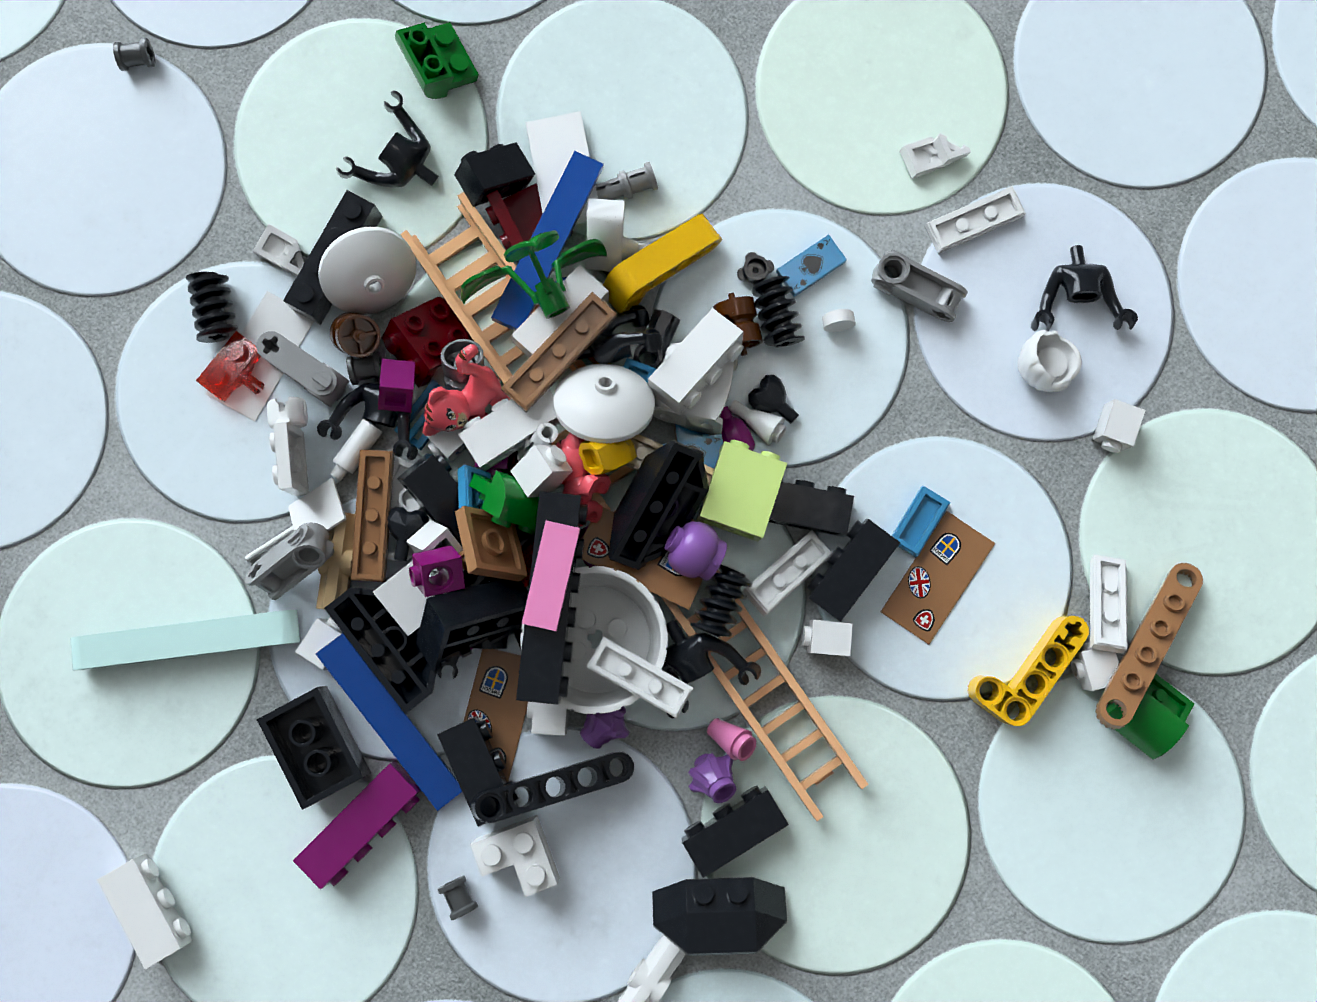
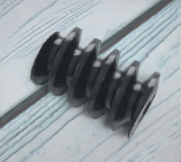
(210, 306)
(776, 313)
(722, 602)

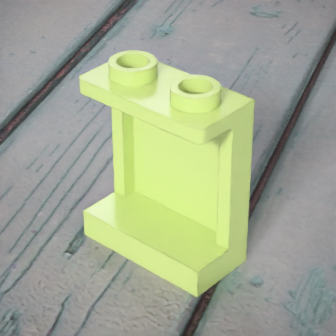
(742, 490)

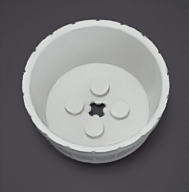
(627, 617)

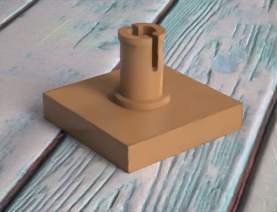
(489, 547)

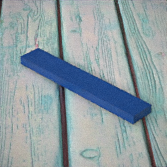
(559, 215)
(390, 721)

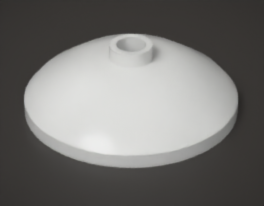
(364, 258)
(604, 403)

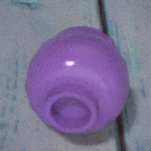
(695, 550)

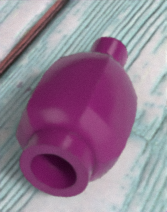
(735, 429)

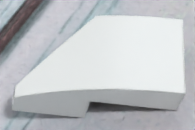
(931, 155)
(280, 250)

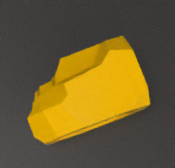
(606, 457)

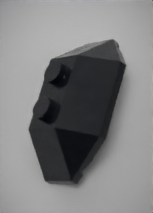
(658, 499)
(384, 646)
(719, 914)

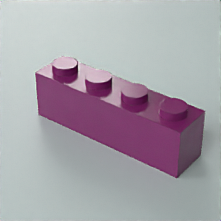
(358, 825)

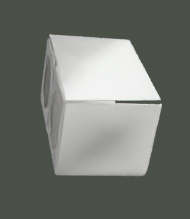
(605, 224)

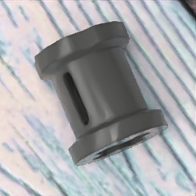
(134, 54)
(364, 367)
(457, 897)

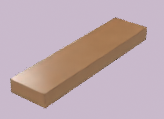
(559, 352)
(371, 516)

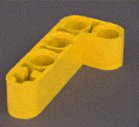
(659, 261)
(1034, 665)

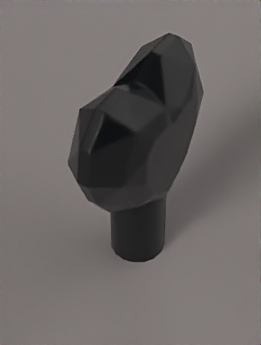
(772, 398)
(403, 526)

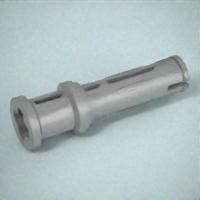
(628, 183)

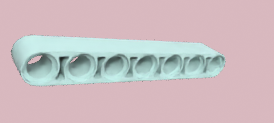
(184, 639)

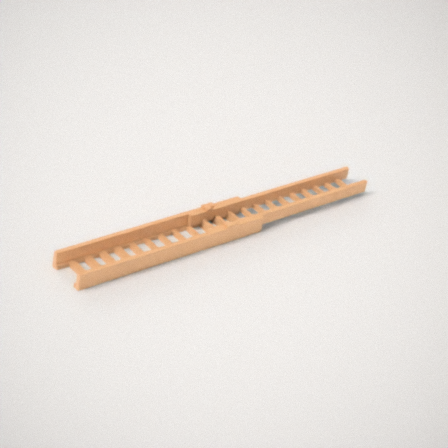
(465, 313)

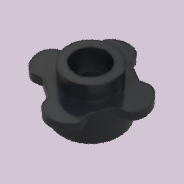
(753, 261)

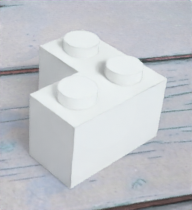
(522, 846)

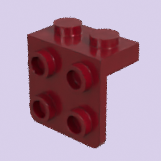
(515, 214)
(421, 336)

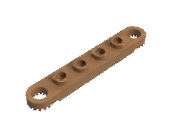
(1149, 645)

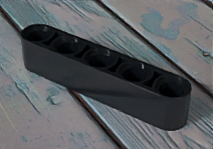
(568, 782)

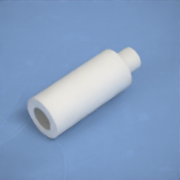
(348, 457)

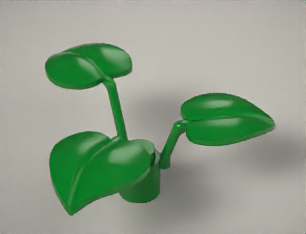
(548, 293)

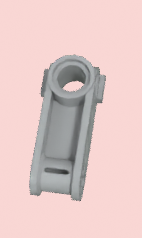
(918, 286)
(303, 368)
(291, 560)

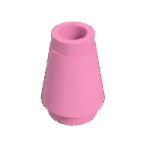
(733, 739)

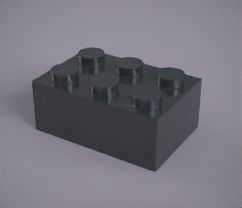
(313, 746)

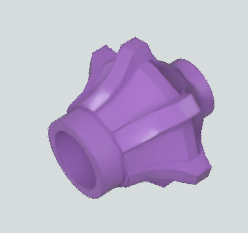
(604, 727)
(713, 777)

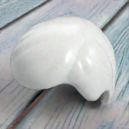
(1049, 361)

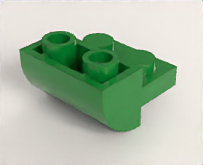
(436, 58)
(506, 501)
(1158, 719)

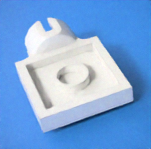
(289, 444)

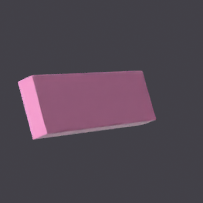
(551, 575)

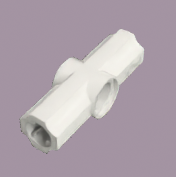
(654, 973)

